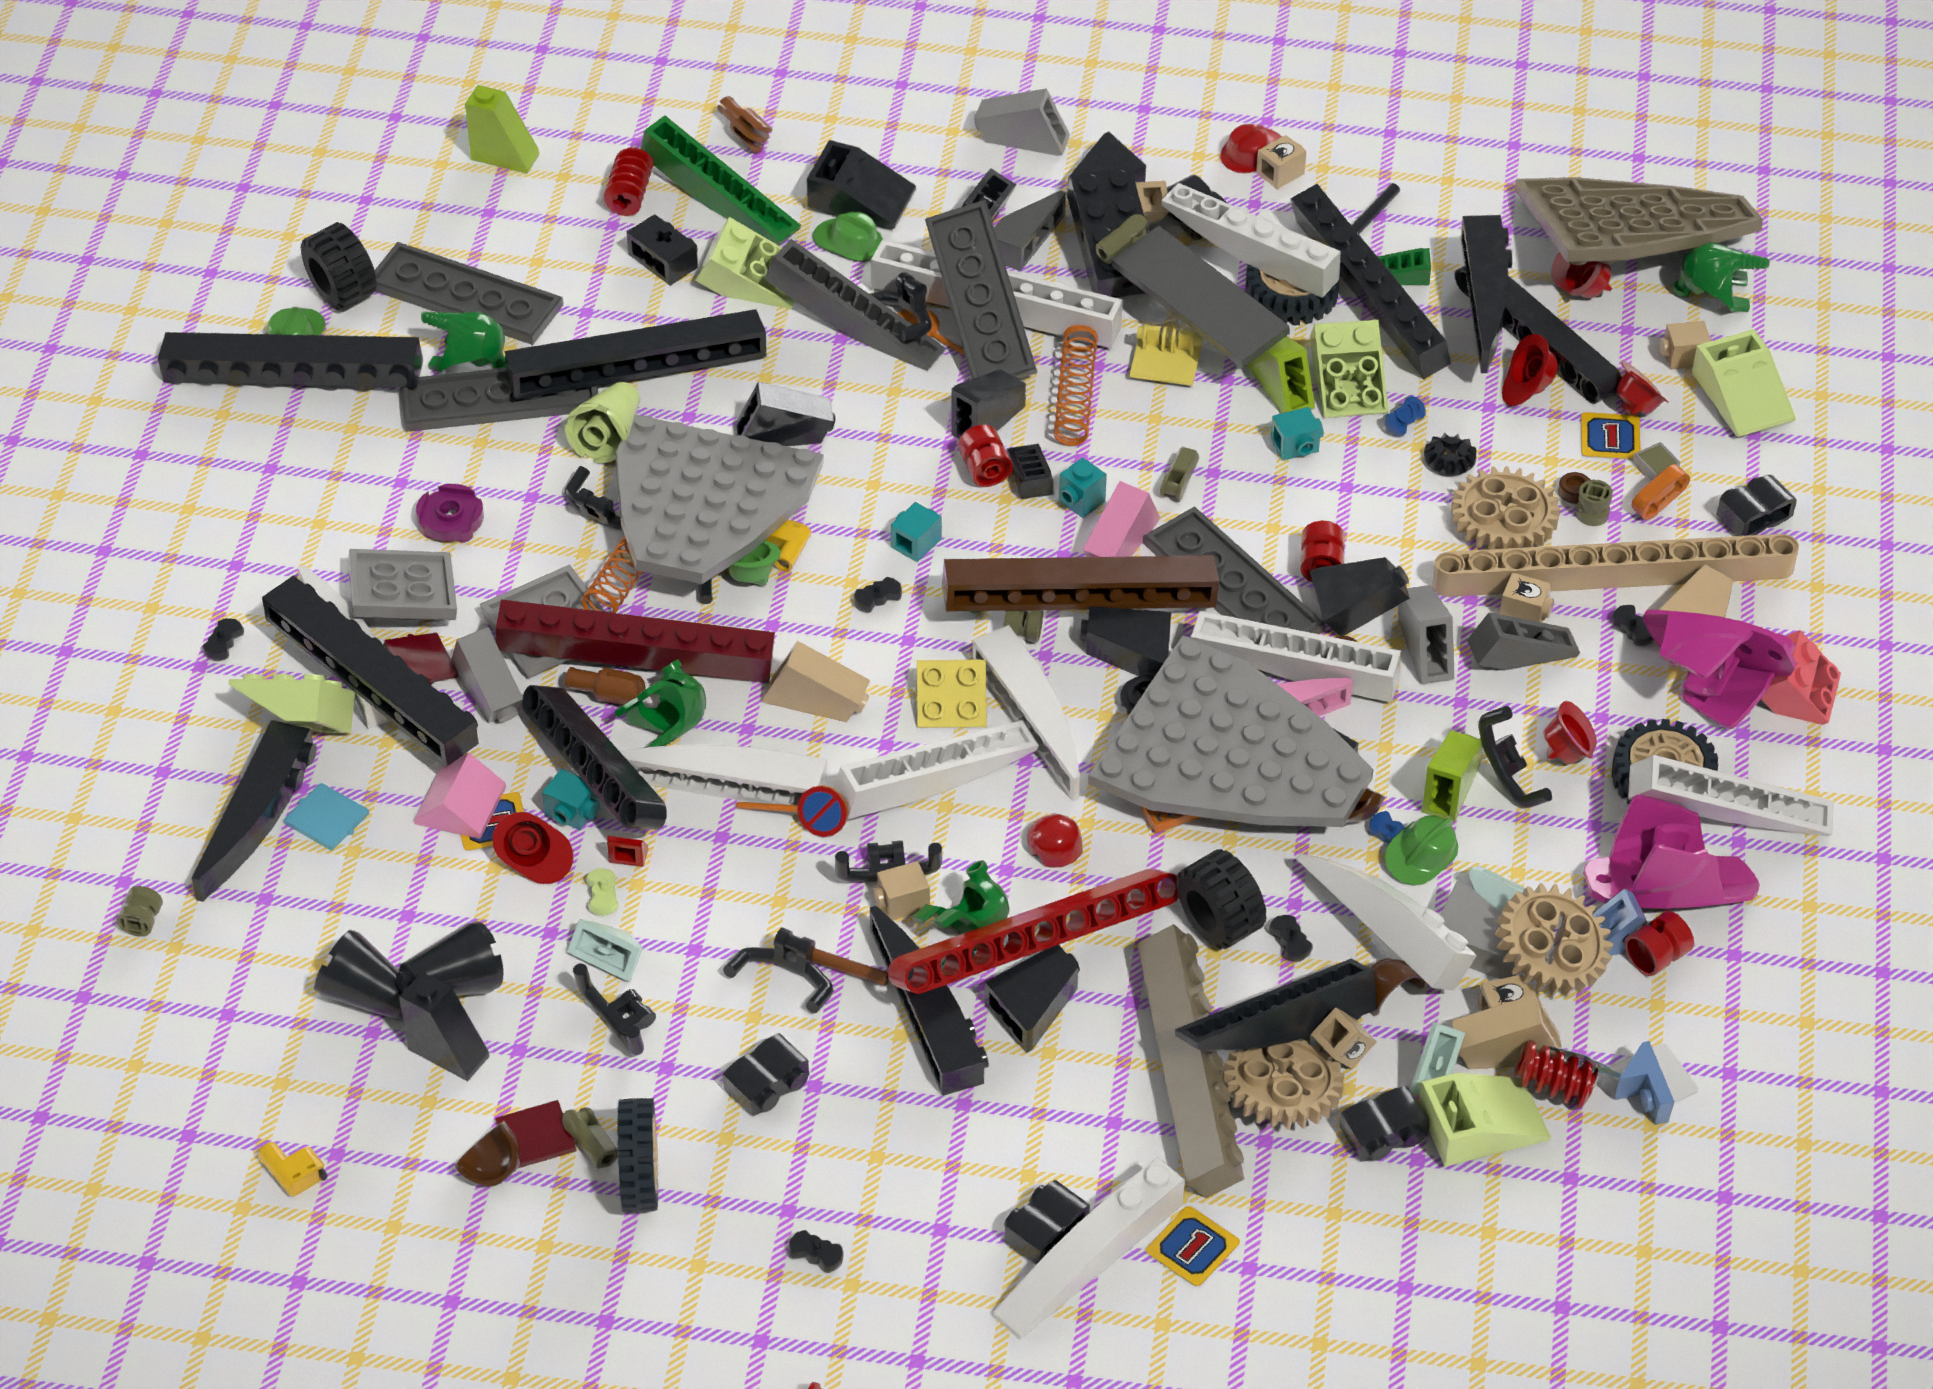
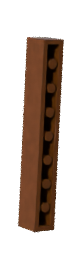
(1079, 583)

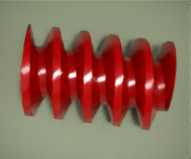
(628, 181)
(1556, 1073)

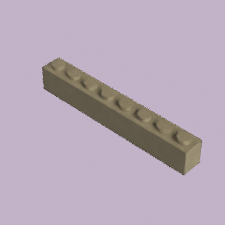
(1191, 1074)

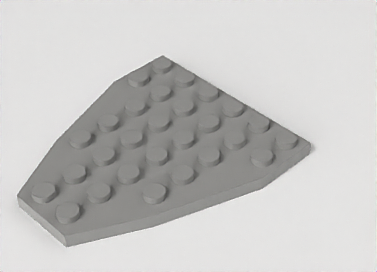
(704, 496)
(1230, 747)

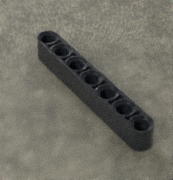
(1577, 360)
(594, 757)

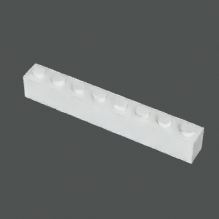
(1040, 302)

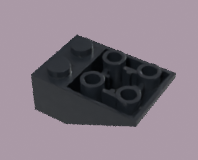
(854, 181)

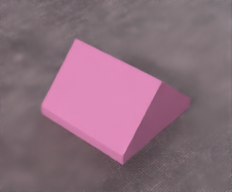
(461, 798)

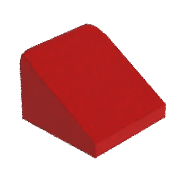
(627, 851)

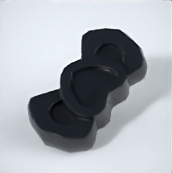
(877, 594)
(1632, 625)
(222, 639)
(1291, 937)
(816, 1251)

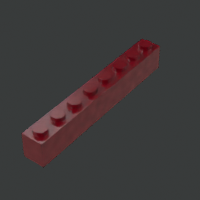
(634, 641)

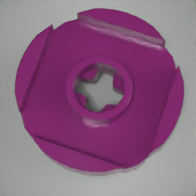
(454, 527)

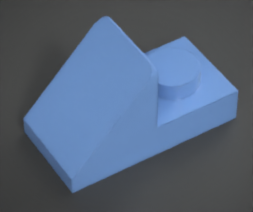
(1621, 917)
(1646, 1079)

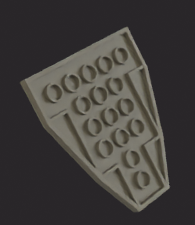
(1632, 219)

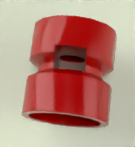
(985, 455)
(1321, 546)
(1659, 943)

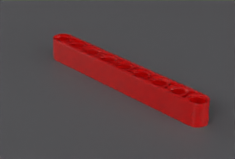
(1022, 927)

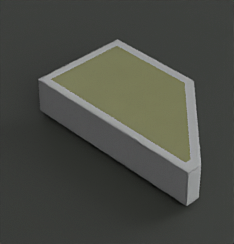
(1654, 460)

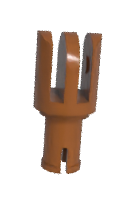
(745, 124)
(607, 684)

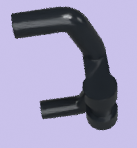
(912, 298)
(587, 503)
(1506, 759)
(877, 852)
(781, 955)
(630, 1001)

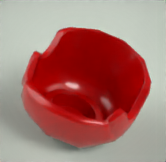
(1055, 840)

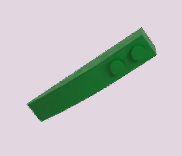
(714, 182)

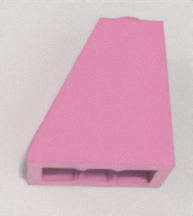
(1123, 523)

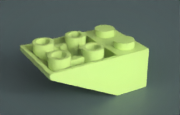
(739, 266)
(1349, 368)
(1743, 382)
(305, 702)
(1480, 1116)

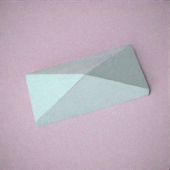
(1493, 887)
(606, 948)
(1438, 1054)

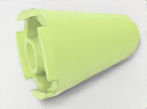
(602, 422)

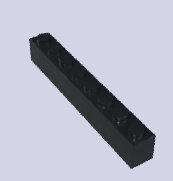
(1373, 282)
(635, 354)
(290, 359)
(371, 670)

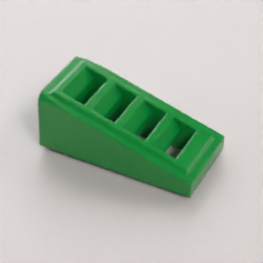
(1409, 266)

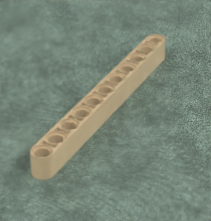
(1615, 564)

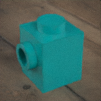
(1296, 433)
(1082, 487)
(916, 531)
(570, 800)

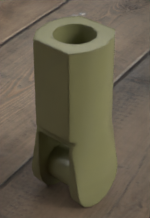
(1121, 238)
(1180, 473)
(591, 1136)

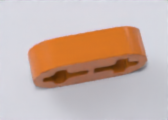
(1660, 492)

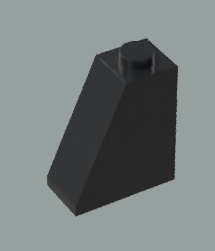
(1111, 154)
(986, 401)
(785, 416)
(1358, 592)
(1128, 638)
(1033, 994)
(441, 1028)

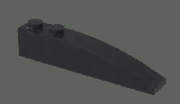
(1487, 279)
(256, 804)
(1287, 1011)
(935, 1017)

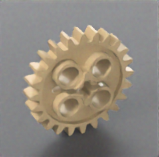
(1505, 509)
(1583, 949)
(1284, 1082)

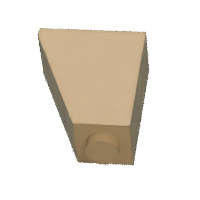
(1703, 593)
(816, 685)
(1499, 1033)

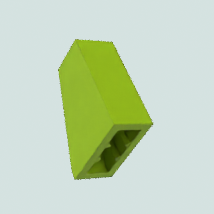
(498, 132)
(1285, 375)
(1451, 775)

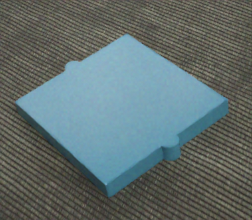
(326, 816)

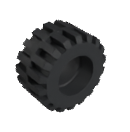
(338, 266)
(1221, 899)

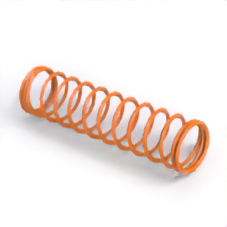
(1065, 350)
(591, 590)

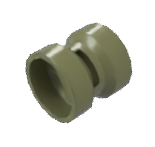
(1594, 502)
(1030, 628)
(138, 914)

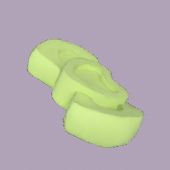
(603, 891)

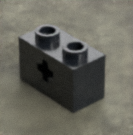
(995, 190)
(662, 249)

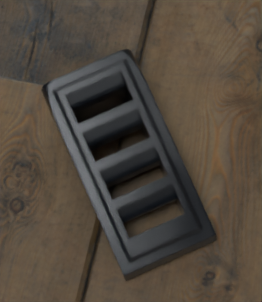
(1032, 477)

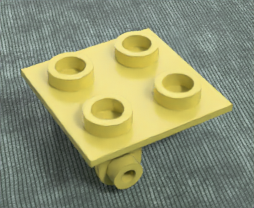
(1166, 356)
(951, 693)

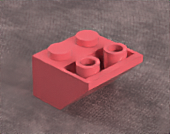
(1809, 689)

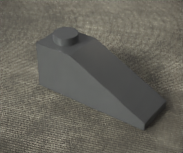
(1028, 228)
(1517, 642)

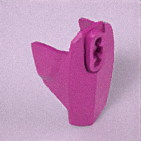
(1725, 660)
(1665, 862)

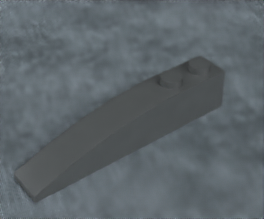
(847, 306)

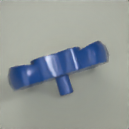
(1404, 415)
(1384, 827)

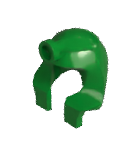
(1714, 270)
(470, 338)
(678, 709)
(980, 904)

